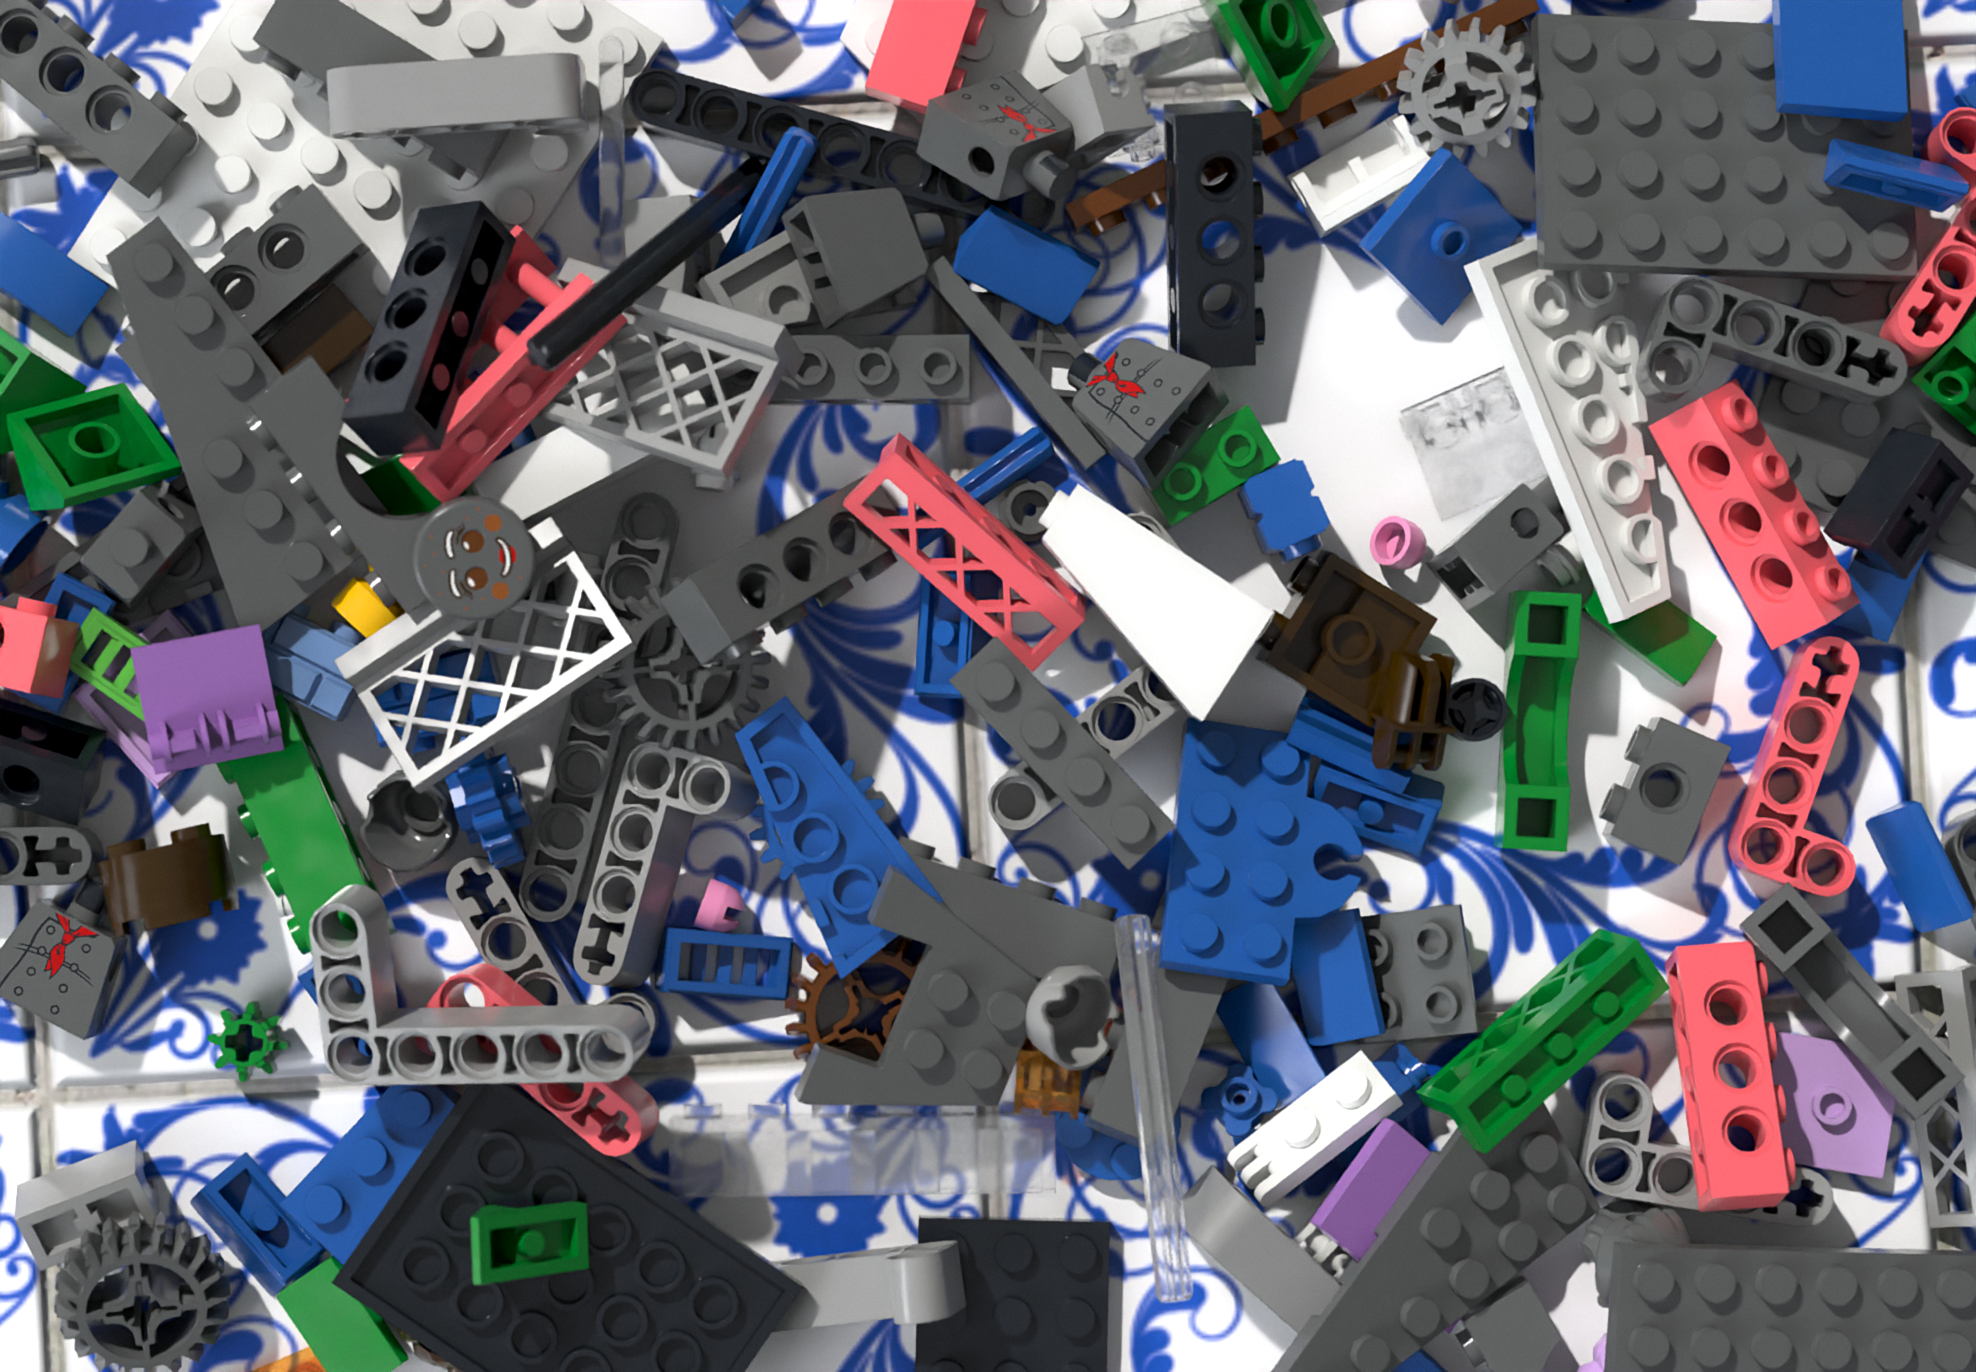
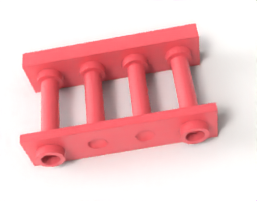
(511, 388)

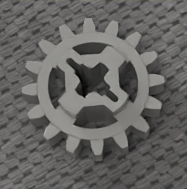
(1490, 78)

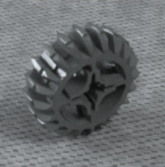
(686, 694)
(110, 1316)

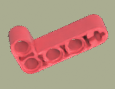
(1951, 252)
(1807, 764)
(574, 1109)

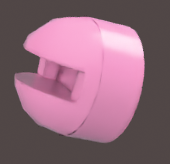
(1398, 543)
(714, 905)

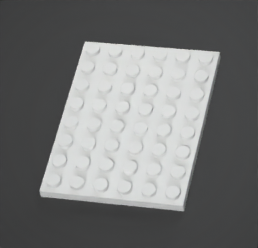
(274, 133)

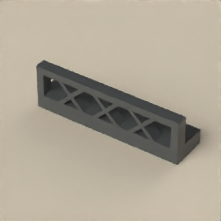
(1014, 363)

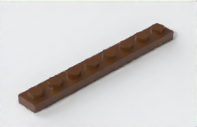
(1327, 103)

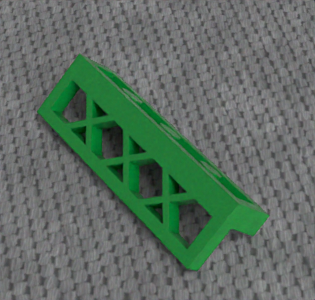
(1545, 1038)

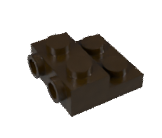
(1341, 634)

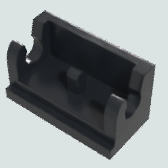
(1900, 502)

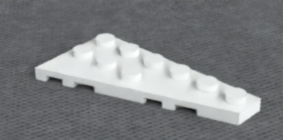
(1576, 383)

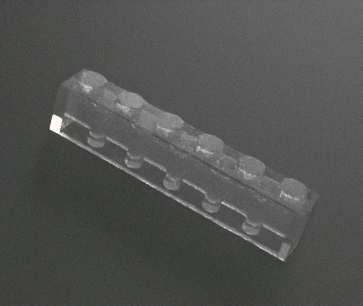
(860, 1152)

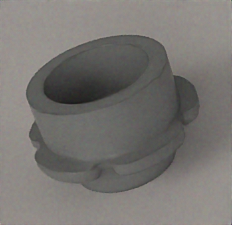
(1012, 509)

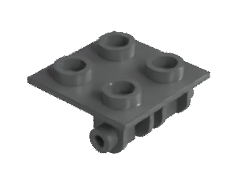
(1421, 973)

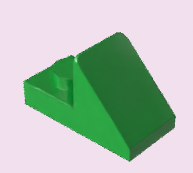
(528, 1241)

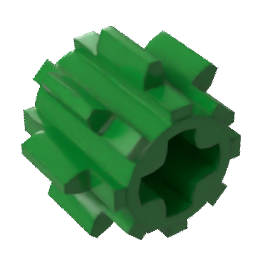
(236, 1053)

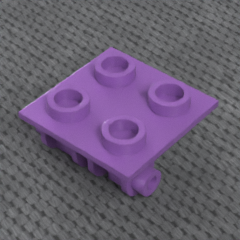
(207, 698)

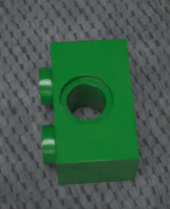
(1214, 467)

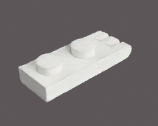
(1314, 1129)

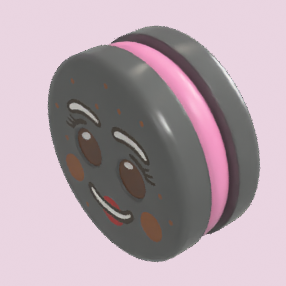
(473, 558)

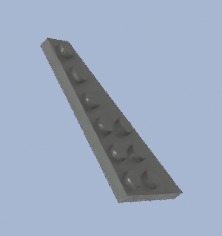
(1446, 1247)

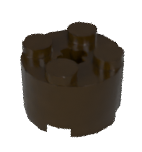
(168, 881)

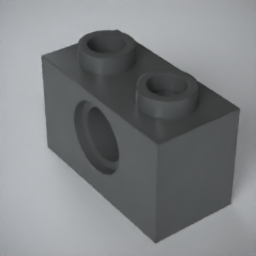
(1695, 768)

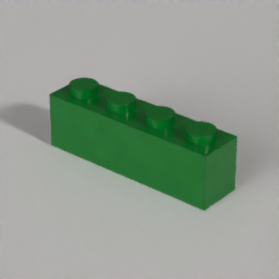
(299, 824)

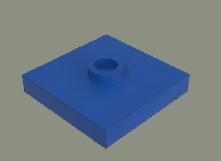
(1437, 229)

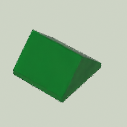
(1272, 44)
(87, 448)

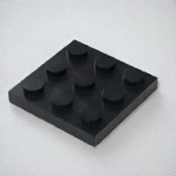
(1029, 1293)

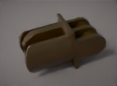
(1413, 712)

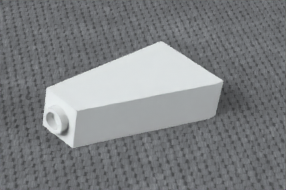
(574, 462)
(1161, 601)

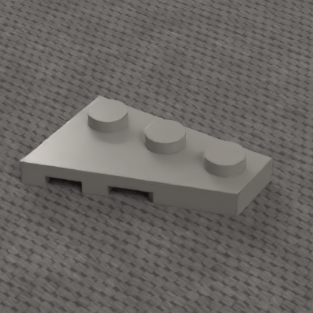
(773, 288)

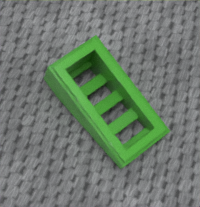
(94, 674)

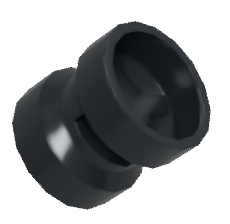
(1482, 712)

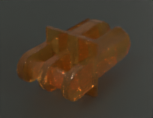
(1045, 1084)

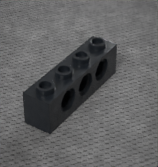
(1192, 138)
(429, 329)
(48, 762)

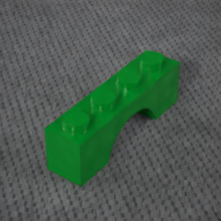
(1533, 739)

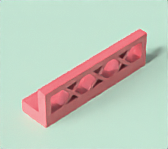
(983, 536)

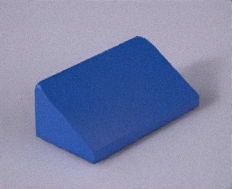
(1893, 176)
(1024, 265)
(948, 635)
(1379, 813)
(1919, 866)
(1335, 980)
(1269, 1040)
(247, 1217)

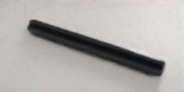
(644, 268)

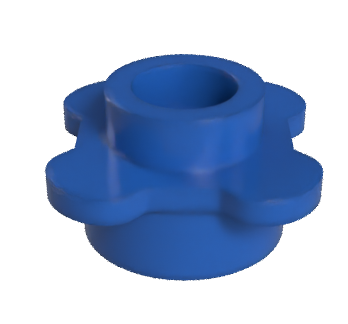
(1239, 1118)

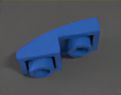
(45, 279)

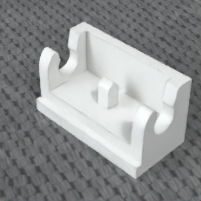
(1358, 174)

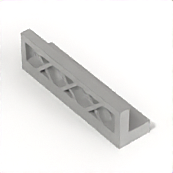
(1959, 1021)

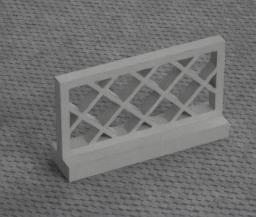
(685, 326)
(426, 633)

